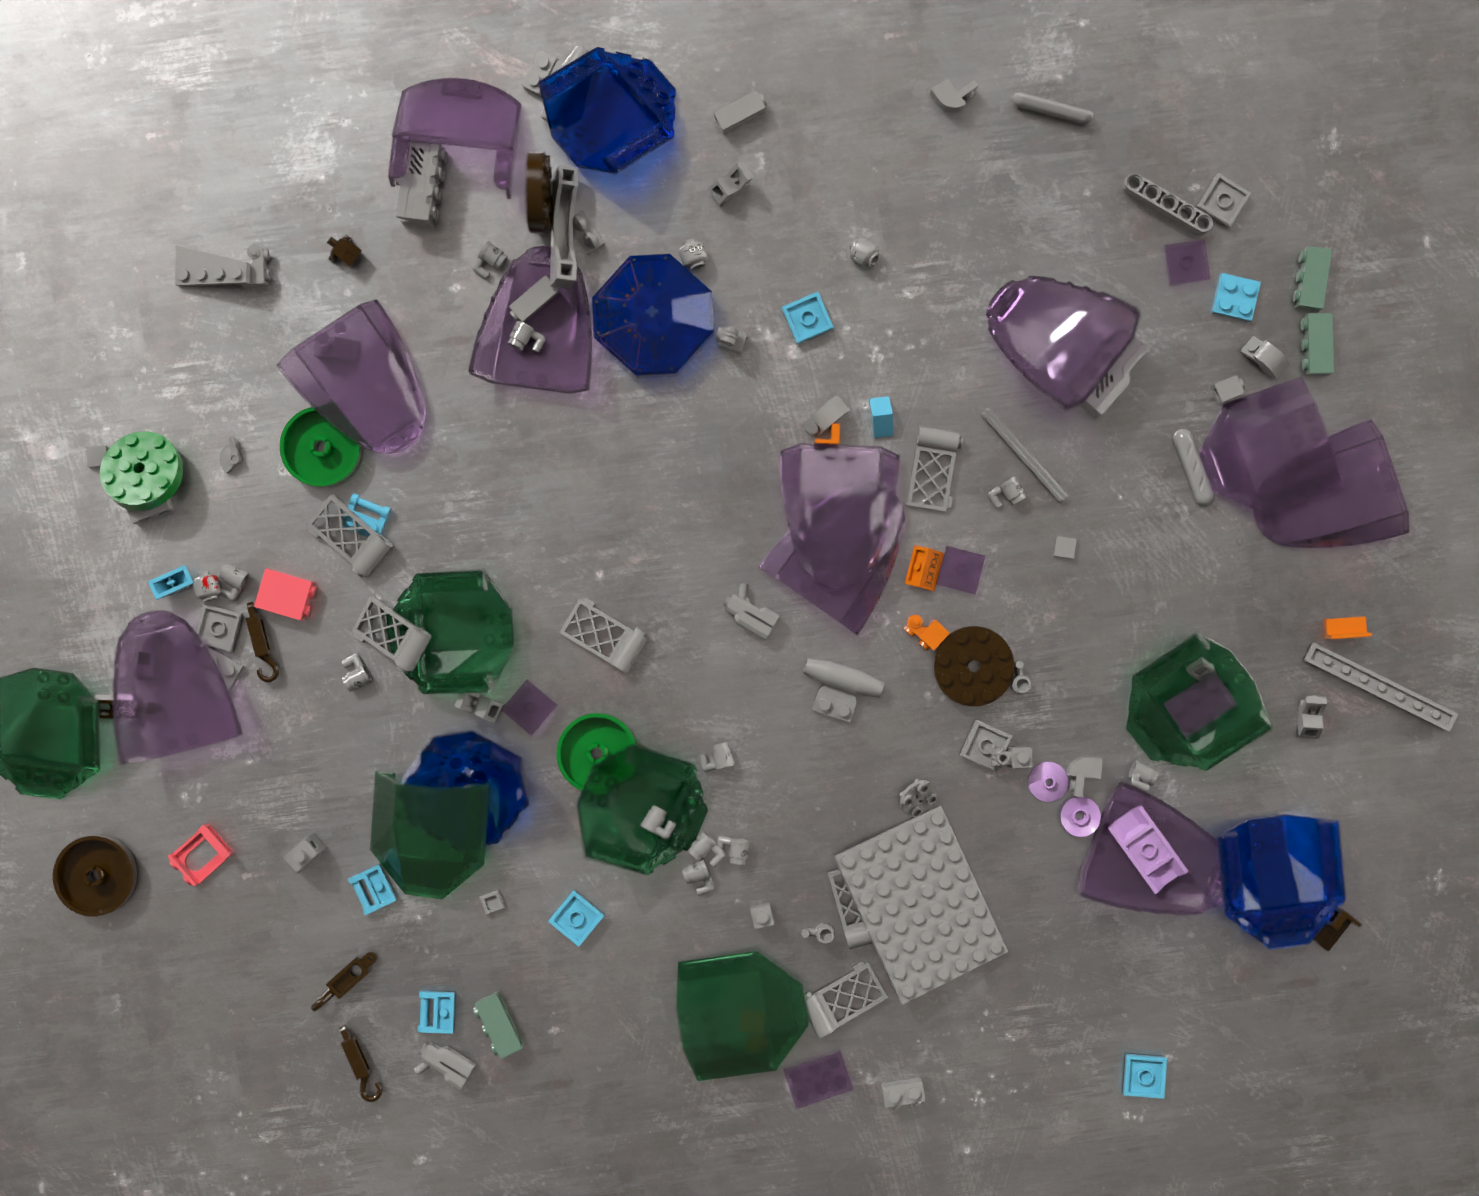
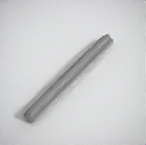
(1027, 458)

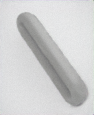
(1053, 108)
(1193, 467)

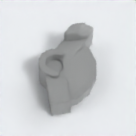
(230, 455)

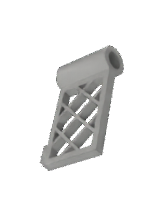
(937, 442)
(367, 555)
(412, 643)
(628, 645)
(855, 933)
(821, 1016)

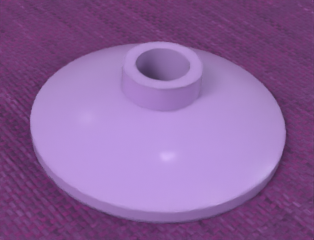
(1038, 777)
(1090, 820)

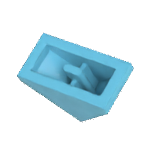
(881, 417)
(171, 583)

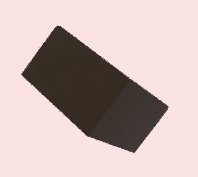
(1334, 928)

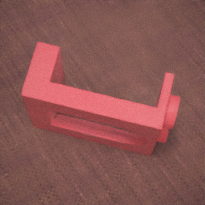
(178, 858)

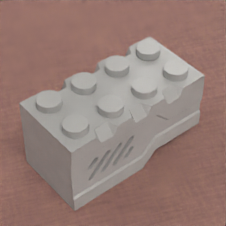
(420, 184)
(1115, 380)

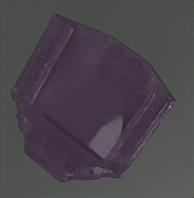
(1271, 449)

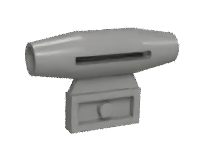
(545, 65)
(839, 688)

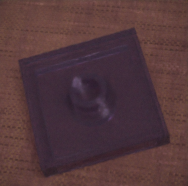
(1187, 262)
(960, 570)
(529, 707)

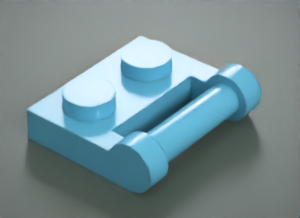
(377, 525)
(378, 886)
(443, 1012)

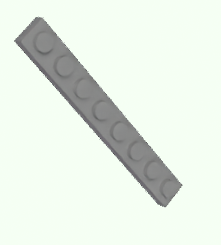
(1381, 687)

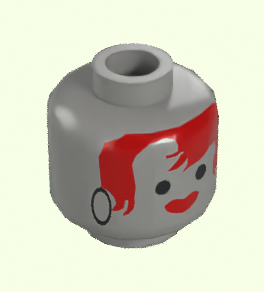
(206, 587)

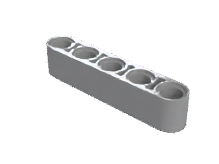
(1177, 204)

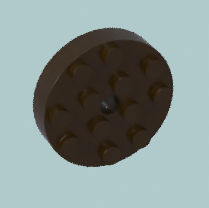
(538, 191)
(994, 668)
(114, 868)

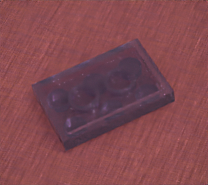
(1200, 704)
(818, 1079)

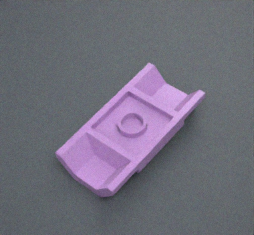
(1147, 848)

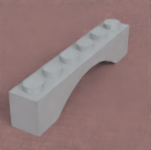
(563, 260)

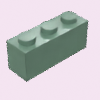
(1312, 278)
(1317, 344)
(498, 1025)

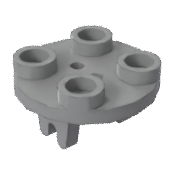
(918, 798)

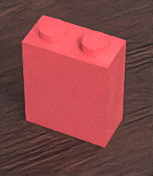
(285, 594)

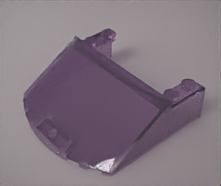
(457, 115)

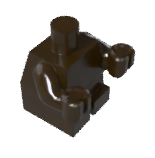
(343, 250)

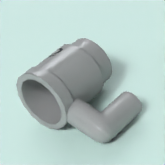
(490, 255)
(521, 334)
(1012, 490)
(235, 578)
(358, 677)
(1020, 683)
(721, 755)
(1142, 776)
(654, 820)
(703, 845)
(738, 849)
(699, 872)
(824, 932)

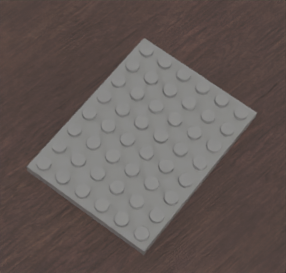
(920, 904)

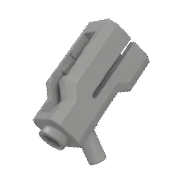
(741, 604)
(446, 1061)

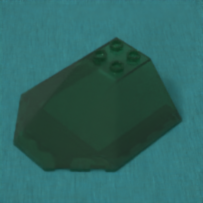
(467, 629)
(1167, 677)
(47, 732)
(621, 795)
(428, 834)
(738, 1014)

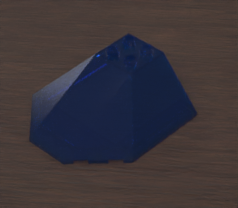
(608, 109)
(1282, 877)

